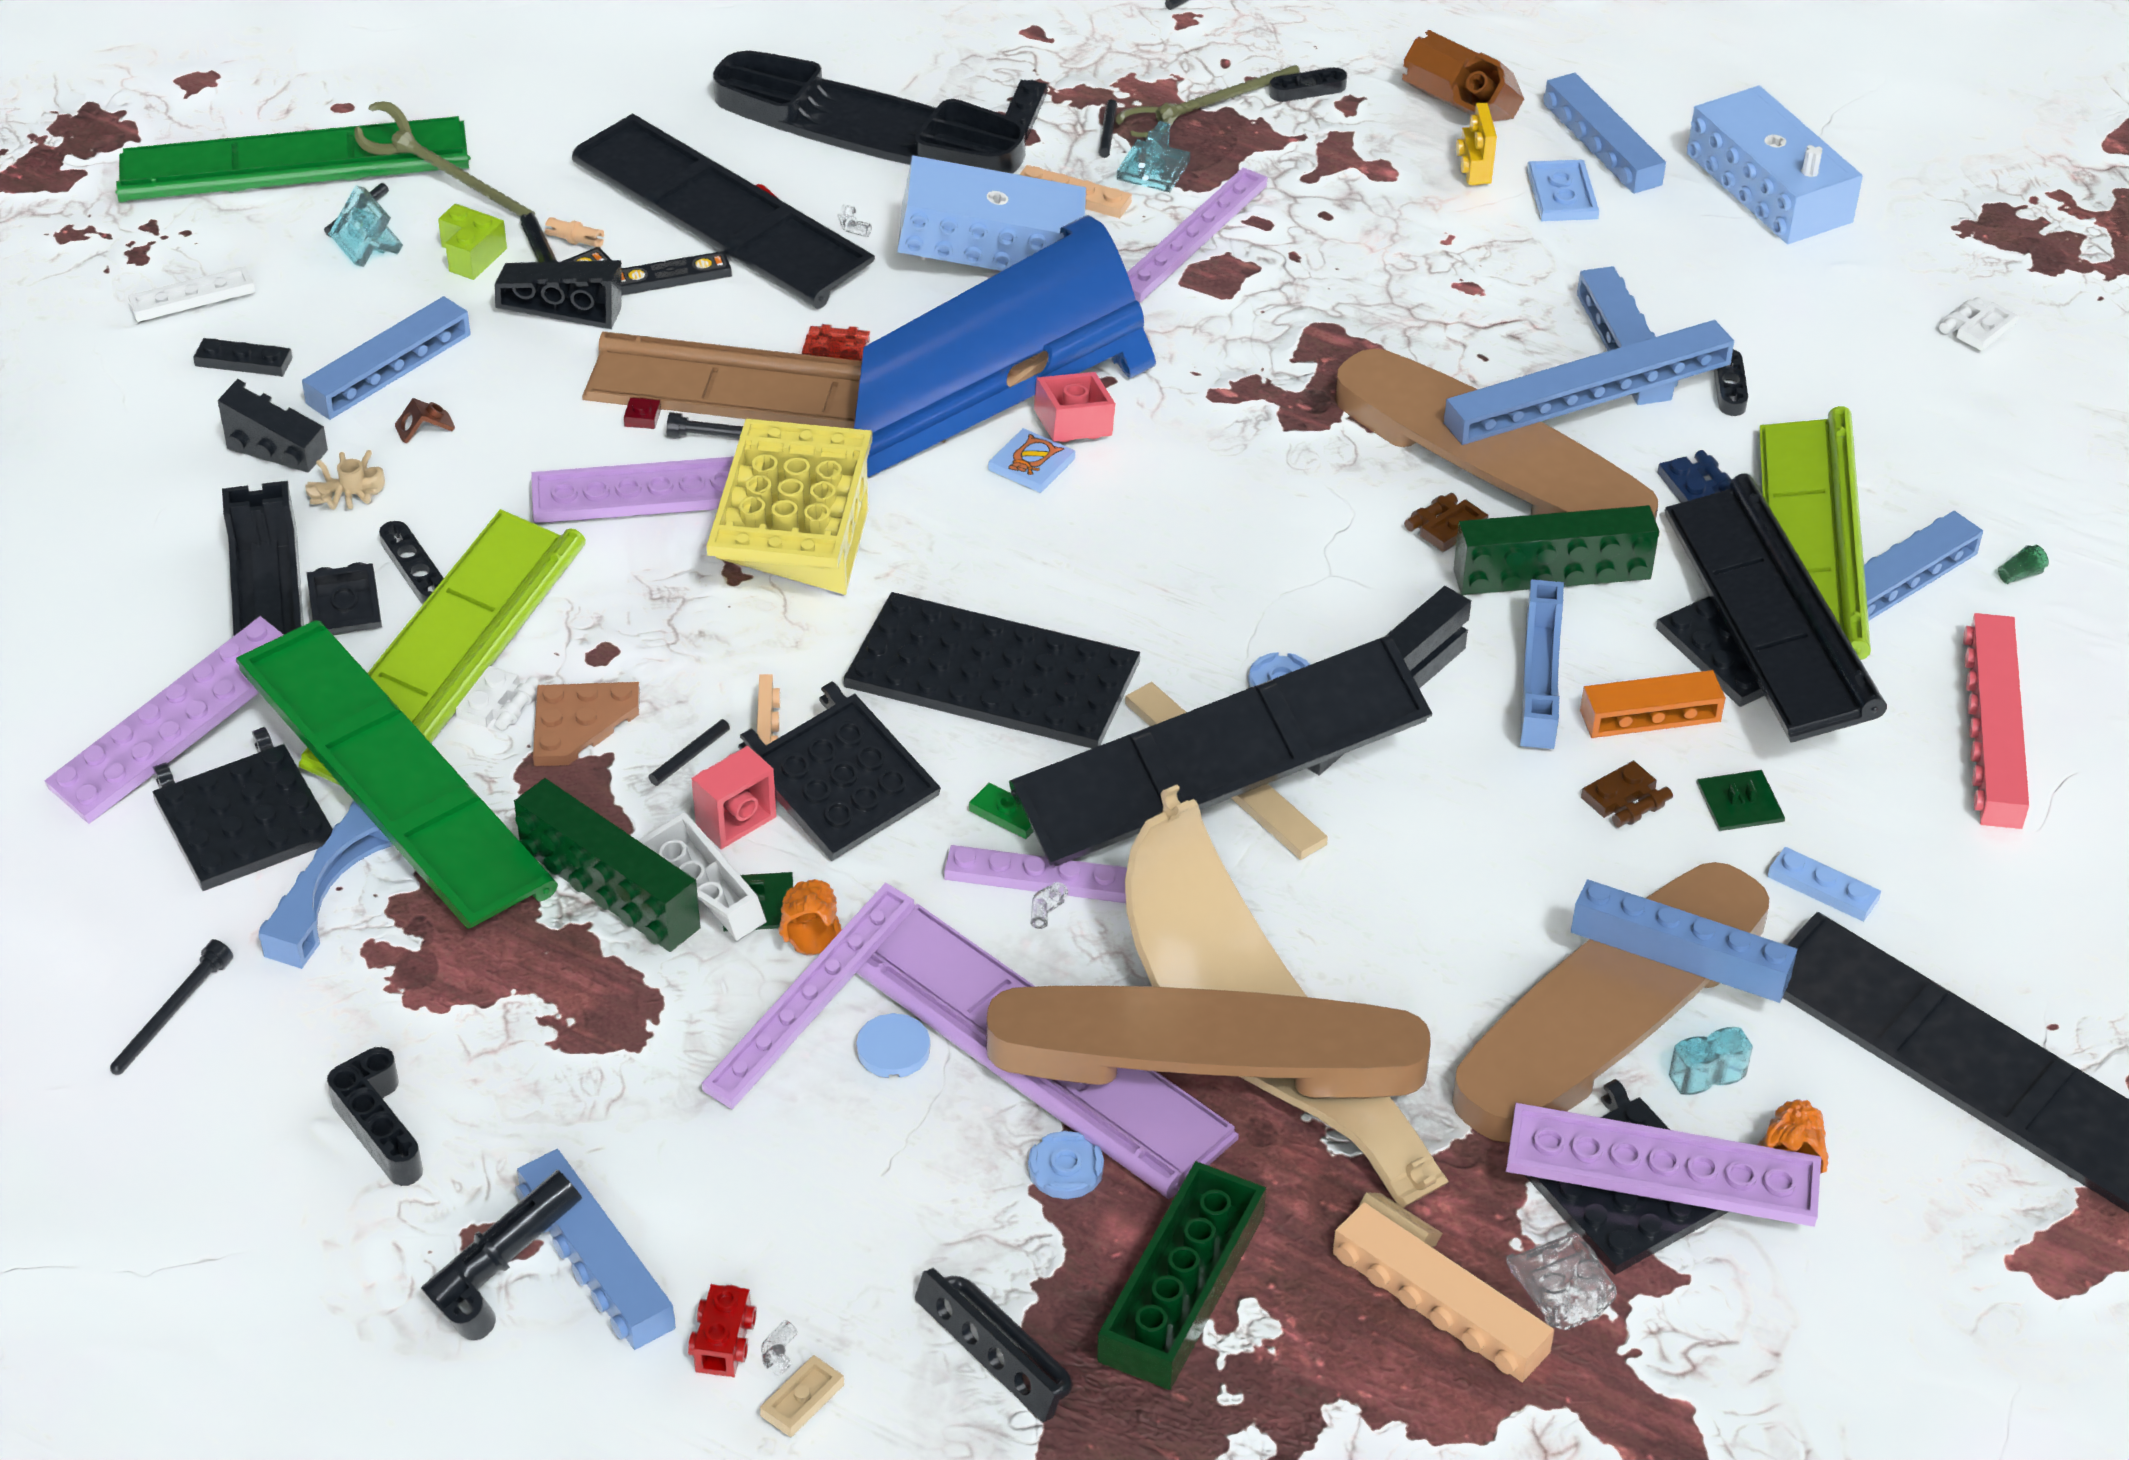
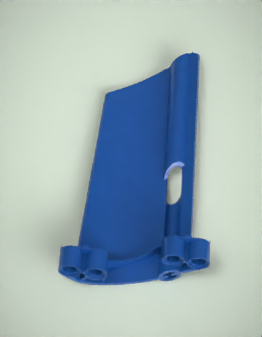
(956, 358)

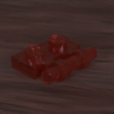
(836, 342)

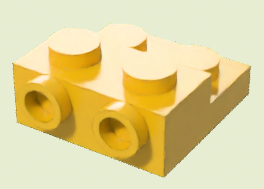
(1478, 147)

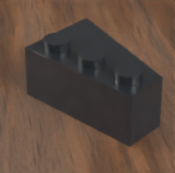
(269, 432)

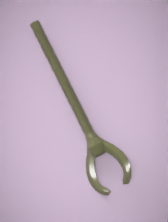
(1170, 112)
(404, 142)

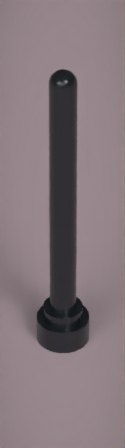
(679, 425)
(213, 957)

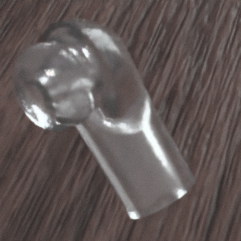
(851, 224)
(1046, 901)
(774, 1349)

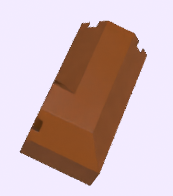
(1462, 77)

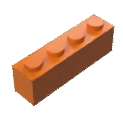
(1652, 704)

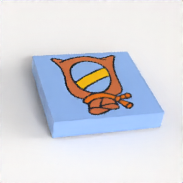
(1031, 460)

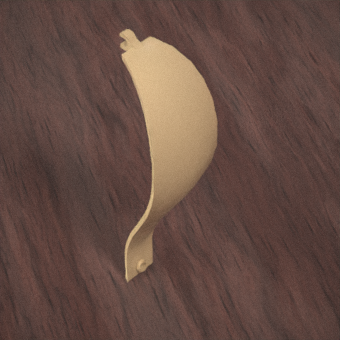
(1202, 936)

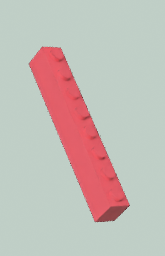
(1996, 721)

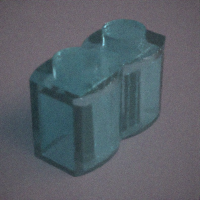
(1710, 1060)

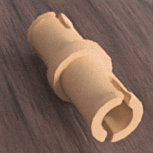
(574, 232)

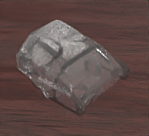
(1564, 1280)

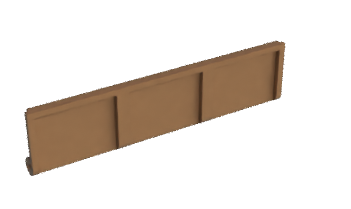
(725, 380)

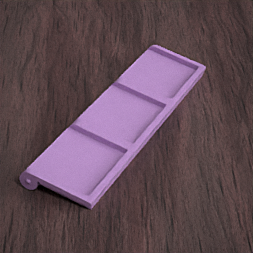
(1133, 1119)

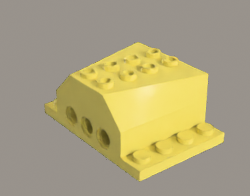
(795, 502)

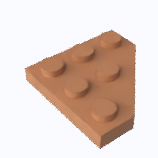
(579, 716)

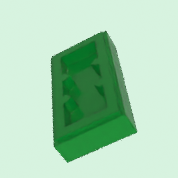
(1001, 809)

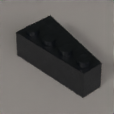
(562, 290)

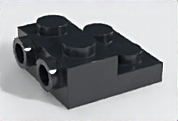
(345, 597)

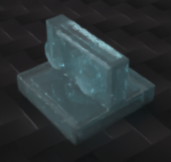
(1154, 162)
(363, 228)

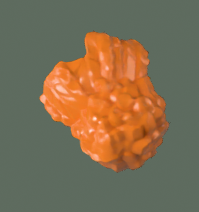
(809, 917)
(1798, 1129)

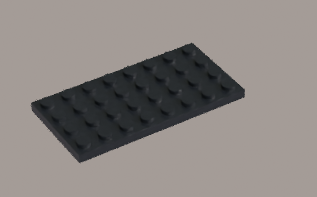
(993, 670)

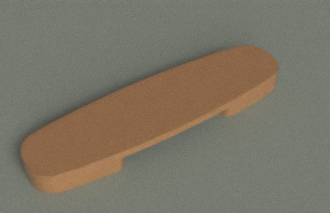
(1535, 462)
(1594, 1010)
(1319, 1042)

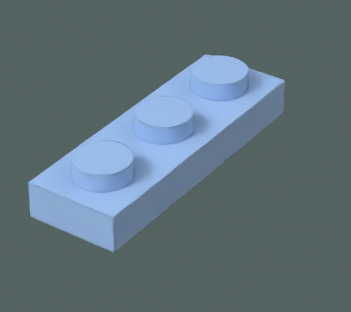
(1824, 884)

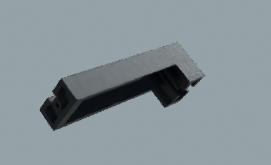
(263, 556)
(1428, 640)

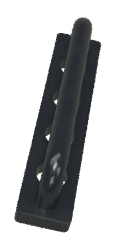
(1044, 1392)

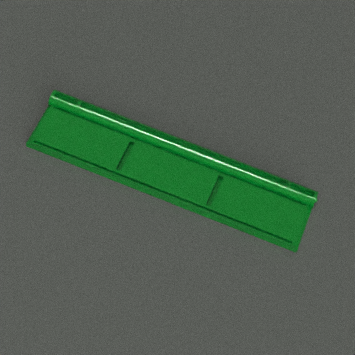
(281, 159)
(395, 774)

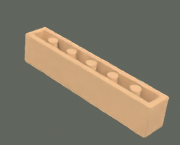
(1443, 1292)

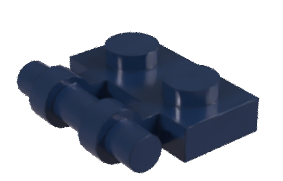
(1688, 480)

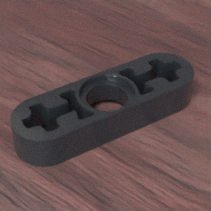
(1323, 82)
(1725, 390)

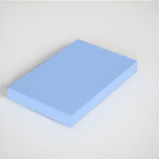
(1562, 190)

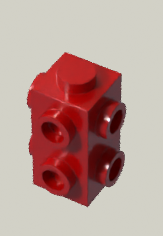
(722, 1330)

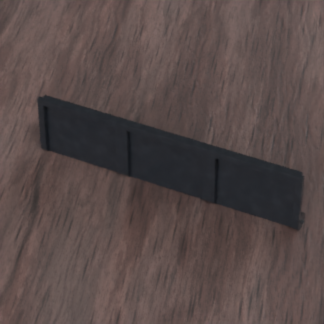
(722, 209)
(1775, 612)
(1221, 749)
(1963, 1055)

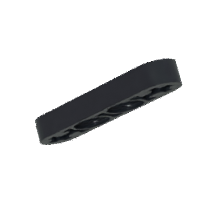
(409, 565)

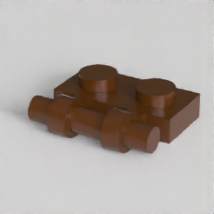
(1443, 529)
(1620, 789)

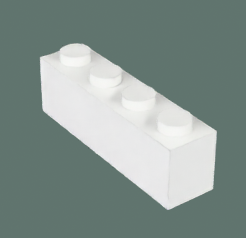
(717, 881)

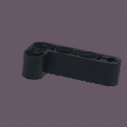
(358, 1096)

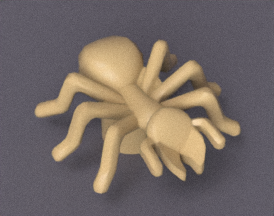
(353, 479)

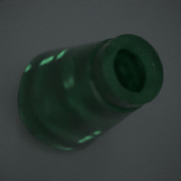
(2024, 564)

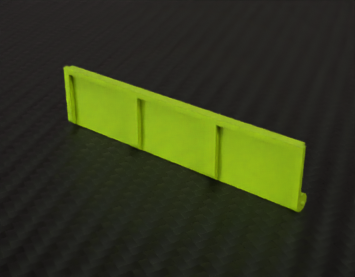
(1814, 495)
(468, 621)

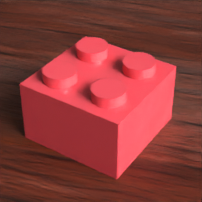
(1074, 406)
(734, 797)

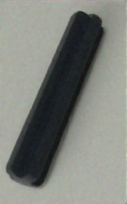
(537, 238)

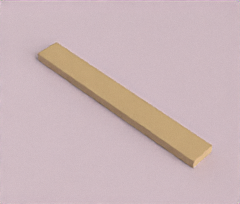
(1261, 803)

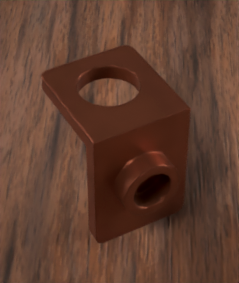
(422, 412)

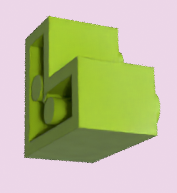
(471, 240)

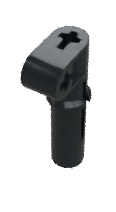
(493, 1251)

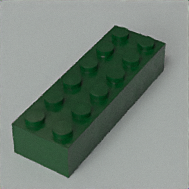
(1555, 547)
(608, 865)
(1181, 1275)

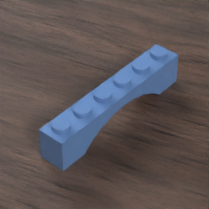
(1541, 664)
(292, 929)

